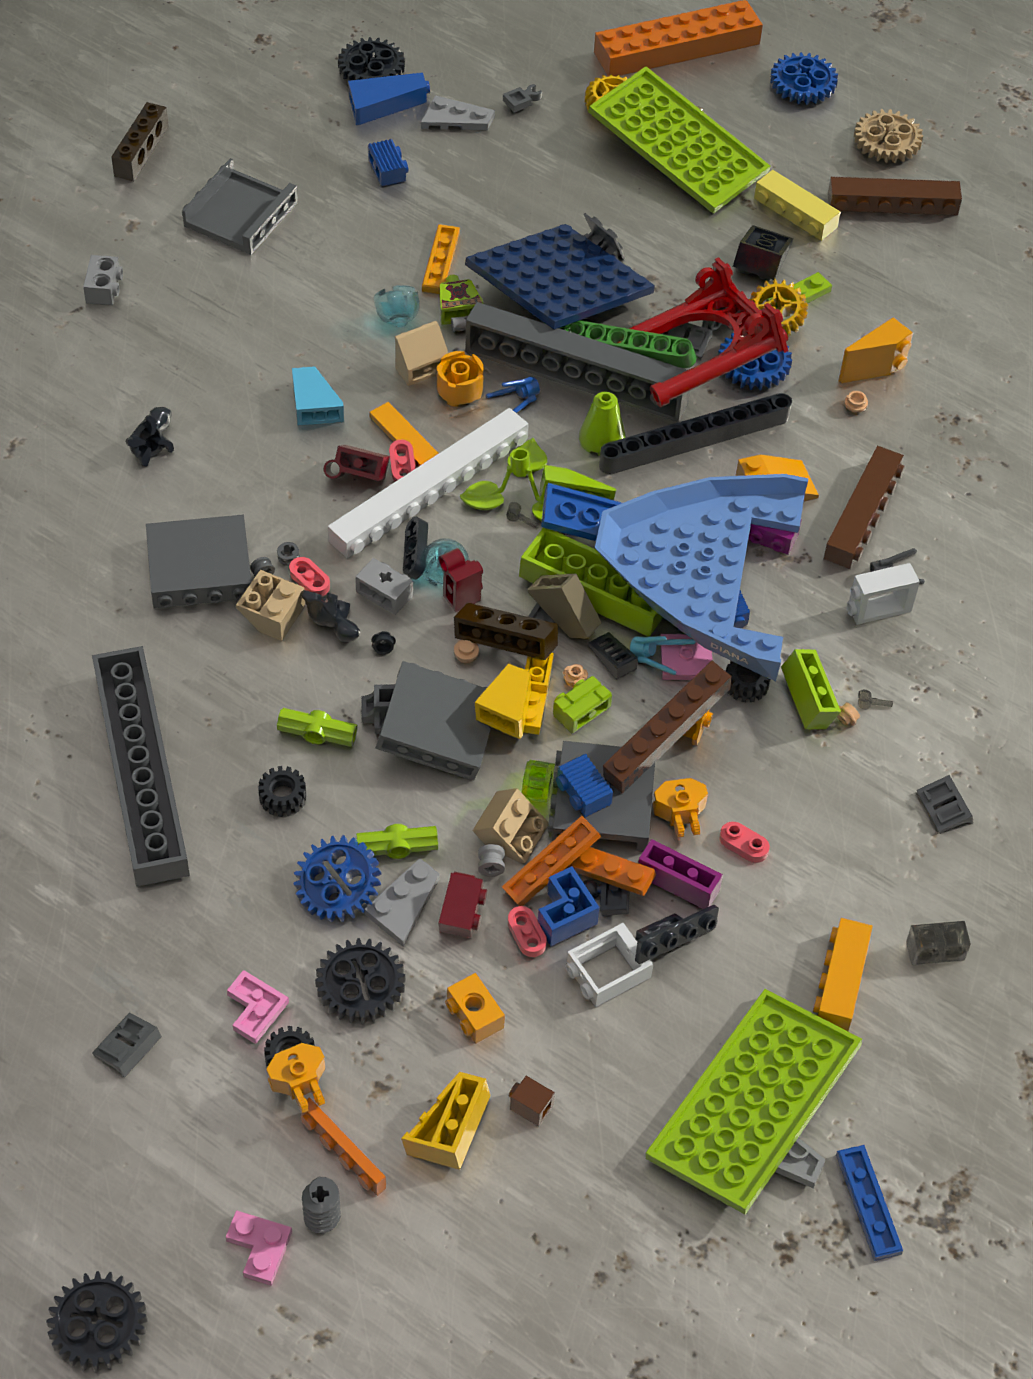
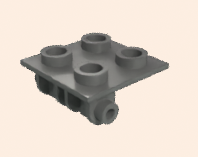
(604, 238)

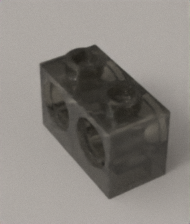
(938, 942)

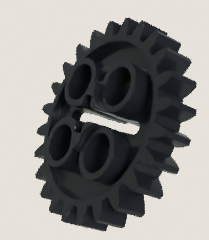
(370, 60)
(335, 987)
(88, 1347)

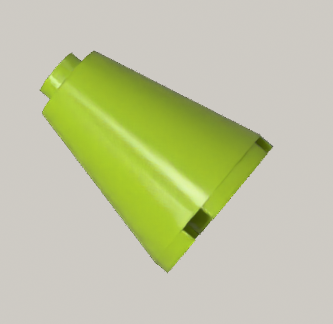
(601, 423)

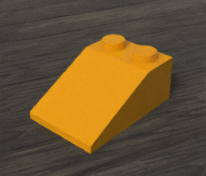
(877, 353)
(767, 465)

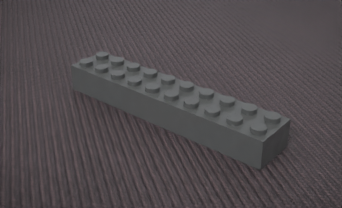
(570, 359)
(140, 767)

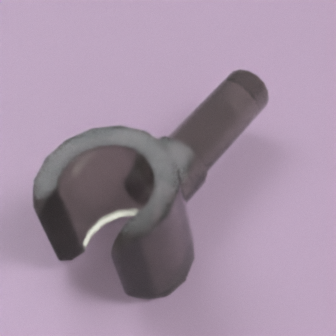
(514, 514)
(865, 700)

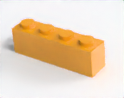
(844, 972)

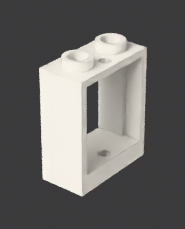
(899, 579)
(626, 944)

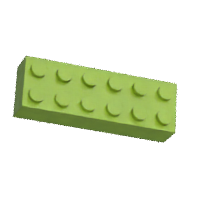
(609, 594)

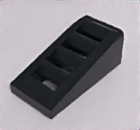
(616, 669)

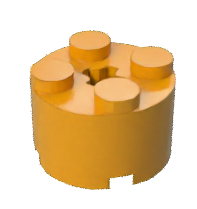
(460, 378)

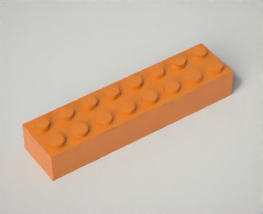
(677, 38)

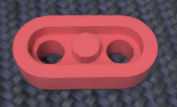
(404, 463)
(313, 579)
(743, 842)
(527, 933)

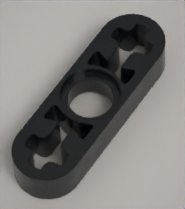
(414, 546)

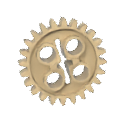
(888, 136)

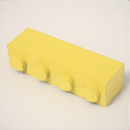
(797, 205)

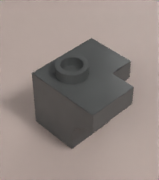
(376, 705)

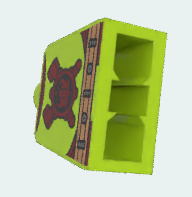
(457, 298)

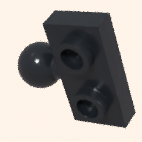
(613, 899)

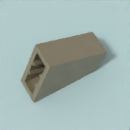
(566, 604)

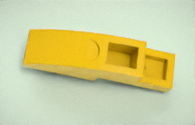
(540, 677)

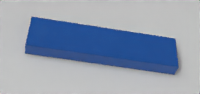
(869, 1203)

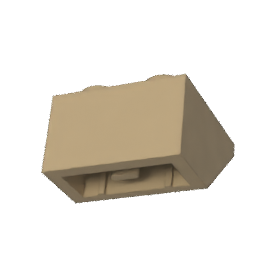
(419, 353)
(271, 604)
(511, 824)

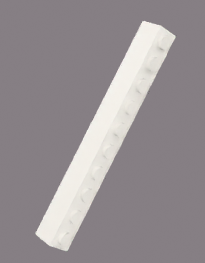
(427, 483)

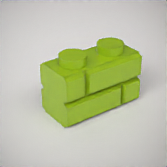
(581, 704)

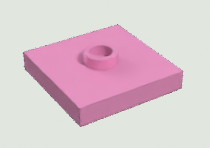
(684, 659)

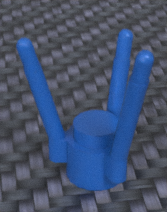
(525, 388)

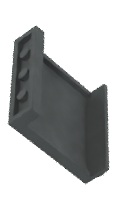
(238, 208)
(198, 561)
(435, 721)
(627, 815)

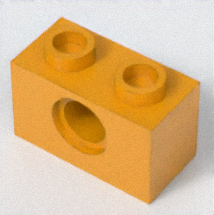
(473, 993)

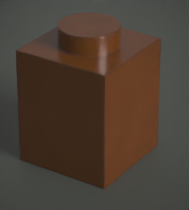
(531, 1100)

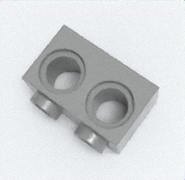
(102, 280)

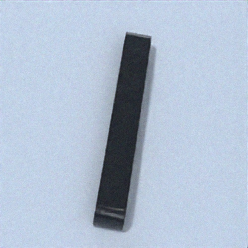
(695, 433)

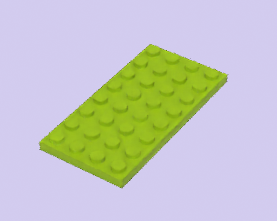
(679, 139)
(754, 1100)

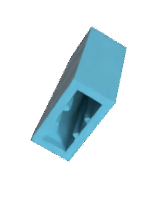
(315, 398)

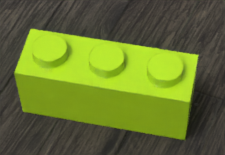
(810, 689)

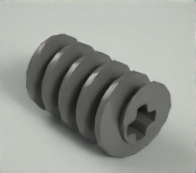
(321, 1205)

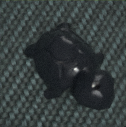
(148, 437)
(331, 614)

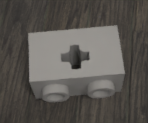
(384, 586)

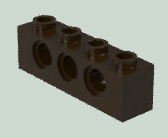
(140, 141)
(506, 631)

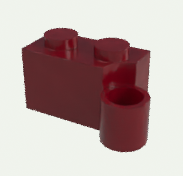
(358, 462)
(460, 579)
(462, 905)

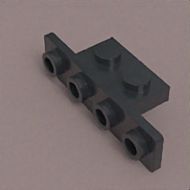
(673, 932)

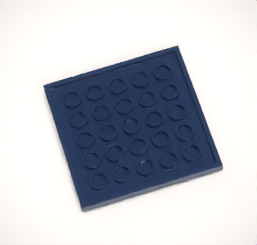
(559, 276)

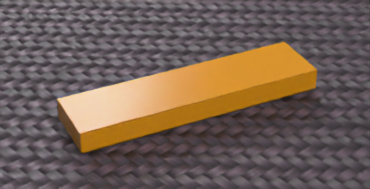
(440, 258)
(398, 428)

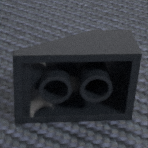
(762, 253)

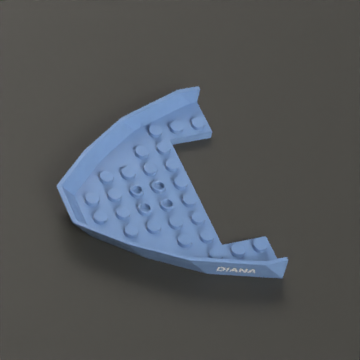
(688, 555)

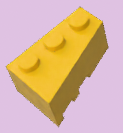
(451, 1123)

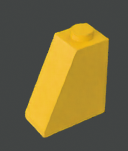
(506, 701)

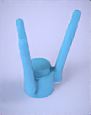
(646, 646)

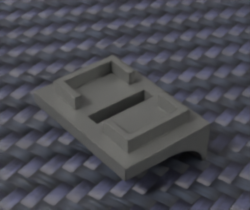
(698, 336)
(947, 815)
(120, 1054)

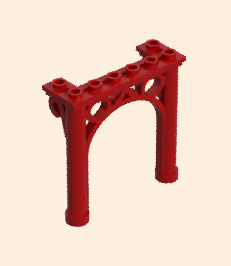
(760, 327)

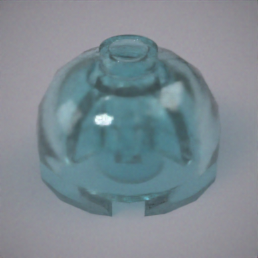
(397, 306)
(433, 571)

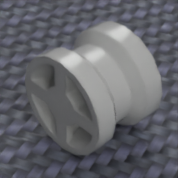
(491, 860)

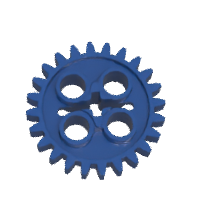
(804, 78)
(761, 371)
(357, 863)

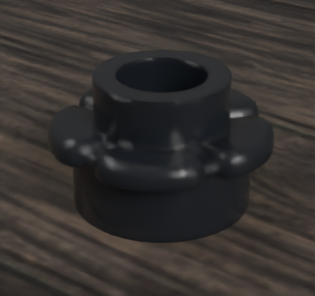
(383, 642)

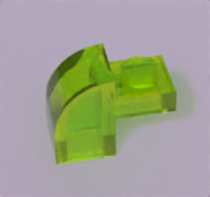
(538, 780)

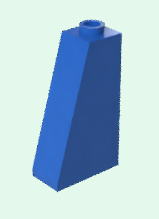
(386, 95)

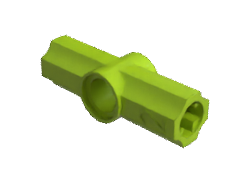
(317, 727)
(399, 841)

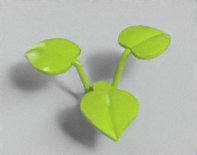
(521, 462)

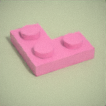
(262, 1005)
(267, 1243)

